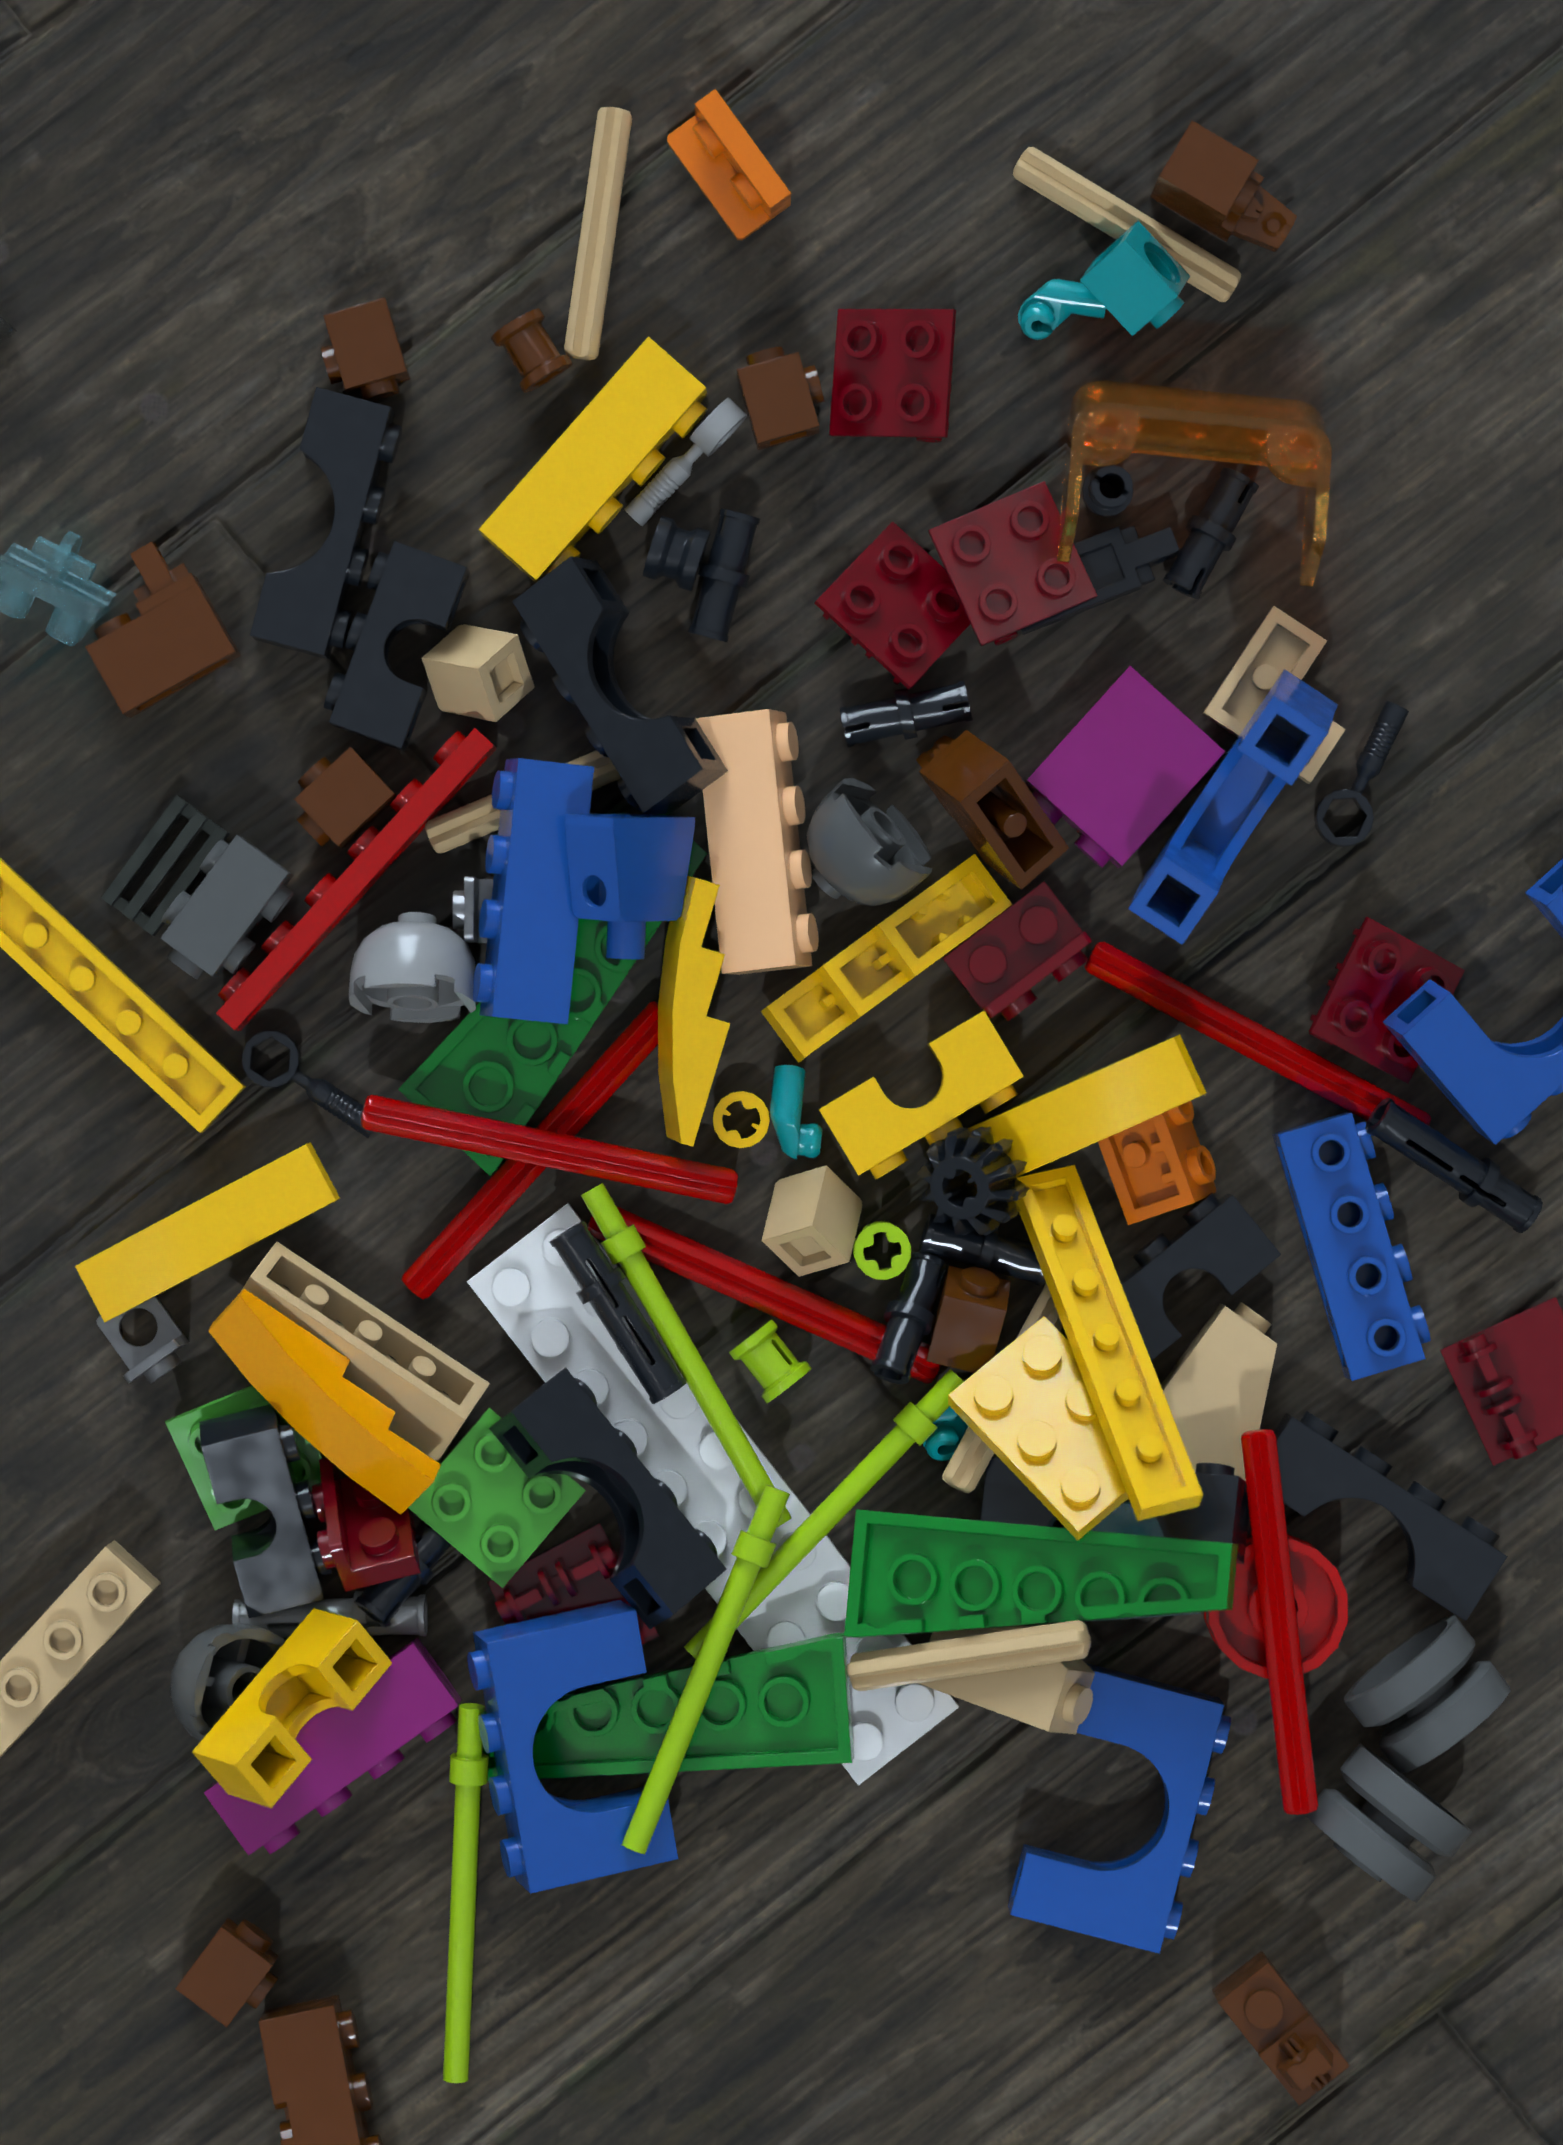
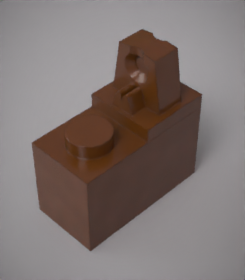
(1221, 191)
(165, 647)
(992, 807)
(1280, 2028)

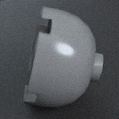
(414, 970)

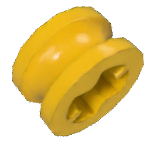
(733, 1137)

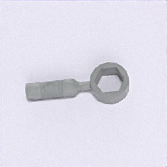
(707, 439)

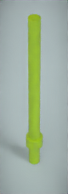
(624, 1247)
(912, 1426)
(752, 1551)
(468, 1774)

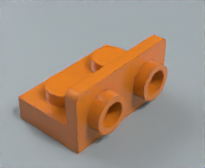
(729, 167)
(1159, 1165)

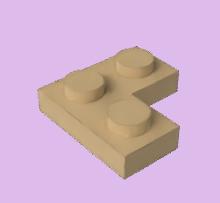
(1275, 646)

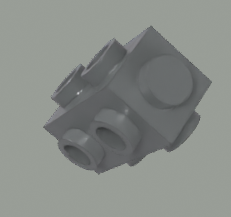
(214, 923)

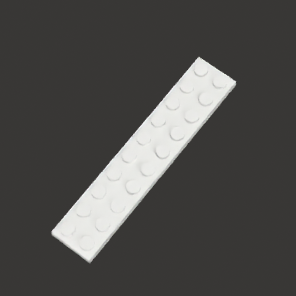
(541, 1313)

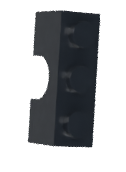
(409, 591)
(1217, 1240)
(252, 1459)

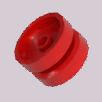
(1319, 1605)

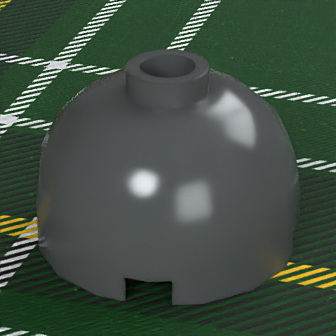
(862, 849)
(216, 1671)

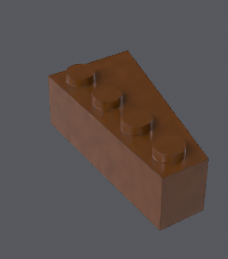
(315, 2073)

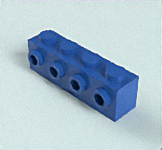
(530, 909)
(1350, 1245)

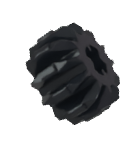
(954, 1191)

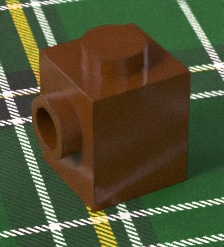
(365, 351)
(780, 396)
(341, 798)
(968, 1318)
(231, 1971)

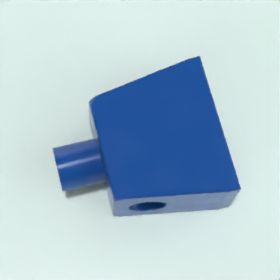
(628, 873)

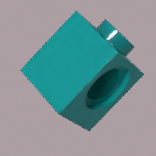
(1137, 280)

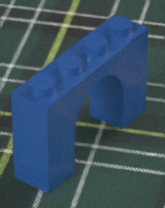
(1231, 804)
(1484, 1079)
(522, 1675)
(1135, 1895)

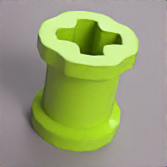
(898, 1261)
(770, 1361)

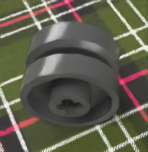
(1427, 1694)
(1387, 1823)

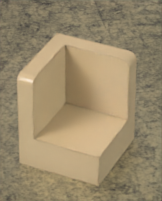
(478, 672)
(812, 1221)

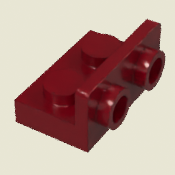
(1018, 952)
(363, 1534)

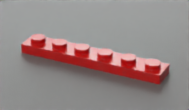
(335, 897)

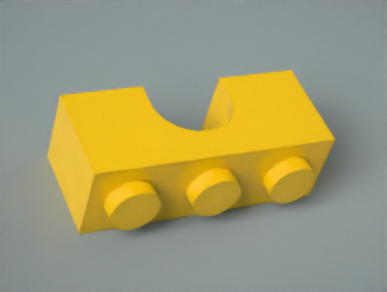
(973, 1072)
(317, 1668)

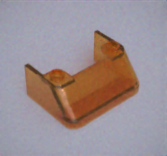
(1125, 418)

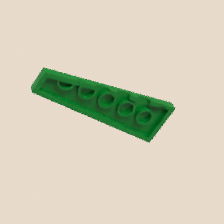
(509, 1065)
(985, 1574)
(762, 1712)

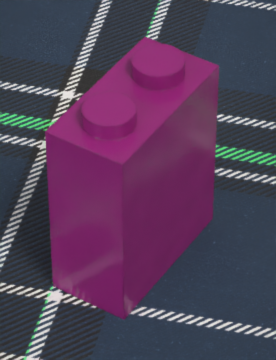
(1123, 769)

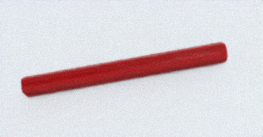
(1240, 1033)
(549, 1149)
(515, 1176)
(765, 1292)
(1279, 1621)

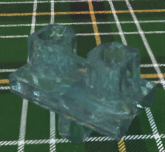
(57, 577)

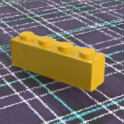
(595, 461)

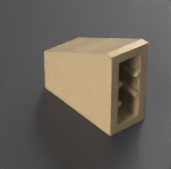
(1222, 1386)
(1044, 1696)

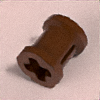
(531, 350)

